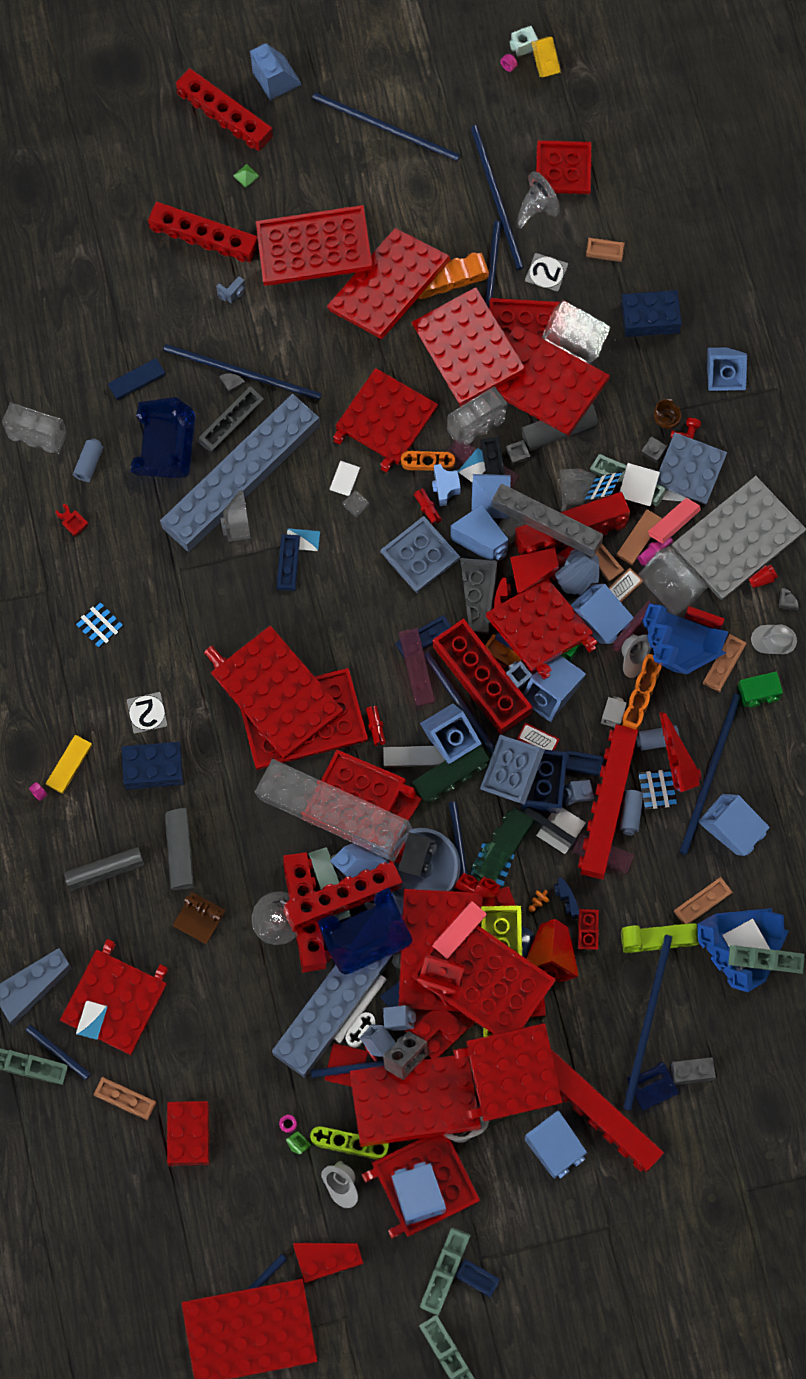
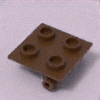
(198, 917)

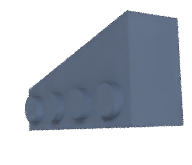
(31, 984)

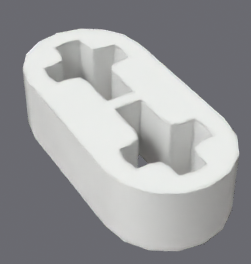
(357, 1026)

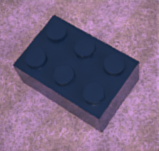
(651, 313)
(152, 765)
(548, 784)

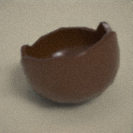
(667, 414)

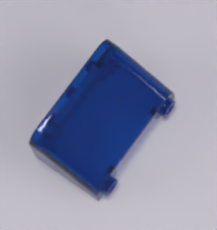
(165, 438)
(367, 935)

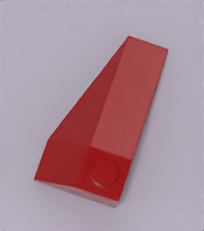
(683, 769)

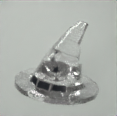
(538, 198)
(270, 921)

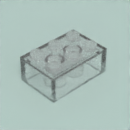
(576, 332)
(477, 416)
(34, 428)

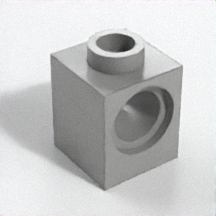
(613, 711)

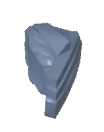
(578, 572)

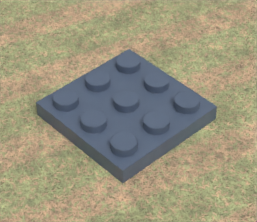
(690, 468)
(420, 554)
(512, 769)

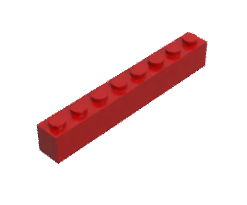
(609, 801)
(605, 1117)

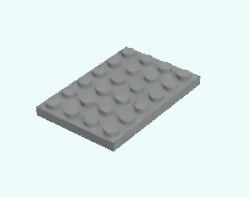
(738, 538)

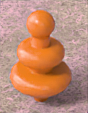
(538, 901)

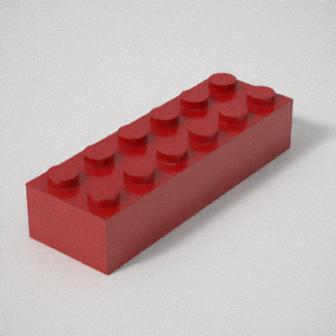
(600, 515)
(482, 676)

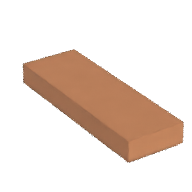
(638, 538)
(724, 664)
(703, 901)
(124, 1098)

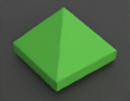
(246, 176)
(298, 1143)

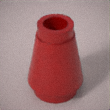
(763, 576)

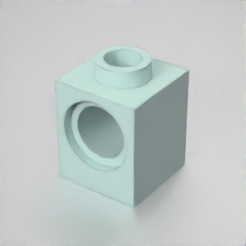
(527, 35)

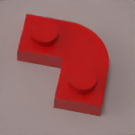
(439, 1021)

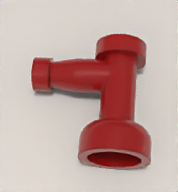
(692, 425)

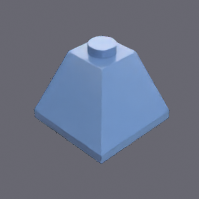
(726, 369)
(484, 489)
(354, 859)

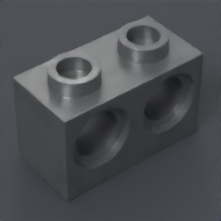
(405, 1055)

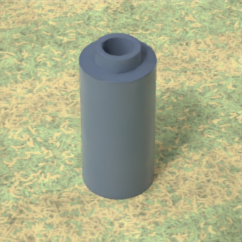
(88, 460)
(651, 739)
(631, 812)

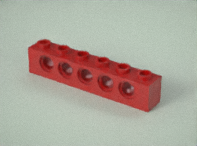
(192, 81)
(162, 213)
(298, 919)
(309, 960)

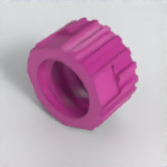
(509, 62)
(37, 791)
(288, 1130)

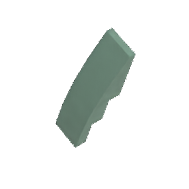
(605, 466)
(326, 875)
(766, 959)
(32, 1066)
(445, 1271)
(445, 1349)

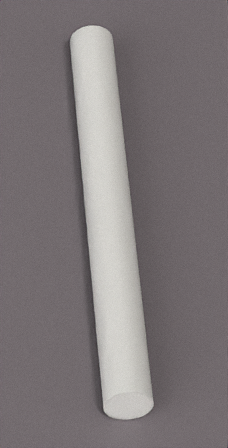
(360, 1008)

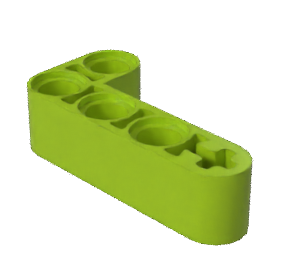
(652, 938)
(347, 1147)

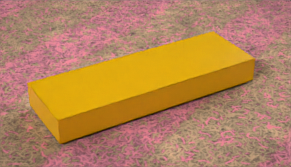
(69, 764)

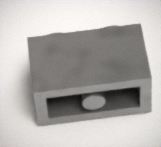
(693, 1071)

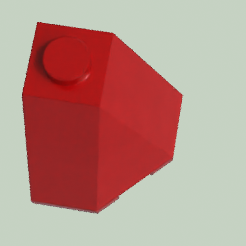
(554, 951)

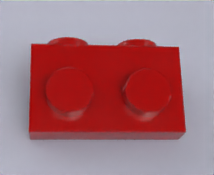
(441, 975)

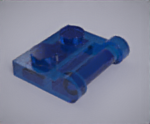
(657, 1091)

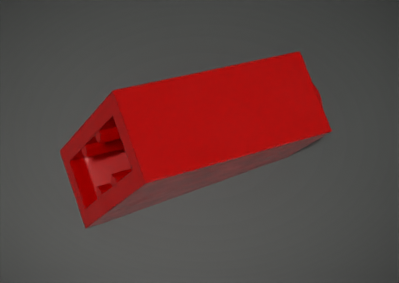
(534, 567)

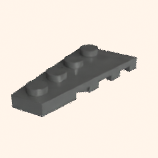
(479, 590)

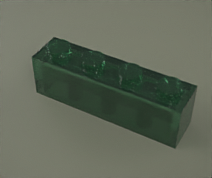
(446, 775)
(503, 845)

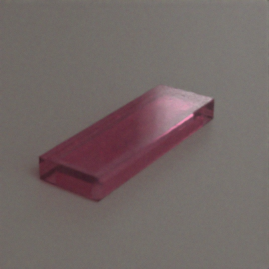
(632, 626)
(618, 859)

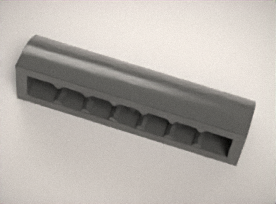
(230, 419)
(542, 434)
(179, 849)
(103, 869)

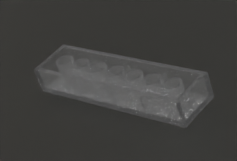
(333, 810)

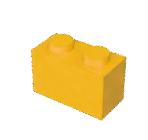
(545, 56)

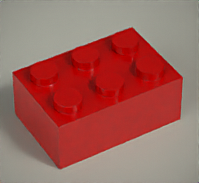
(188, 1133)

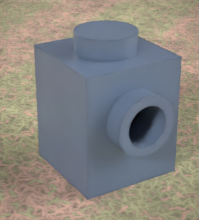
(519, 674)
(399, 1018)
(377, 1040)

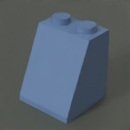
(273, 71)
(480, 535)
(602, 613)
(552, 694)
(451, 733)
(734, 824)
(556, 1145)
(418, 1193)

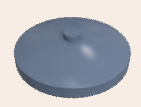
(444, 866)

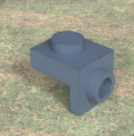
(235, 290)
(577, 792)

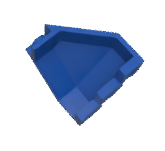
(680, 642)
(711, 936)

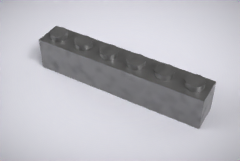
(547, 520)

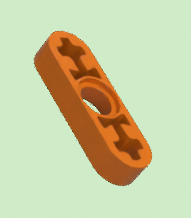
(422, 454)

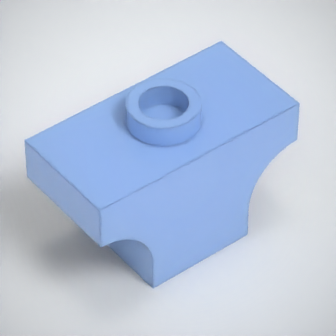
(445, 484)

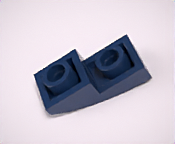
(565, 893)

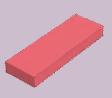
(674, 520)
(459, 930)

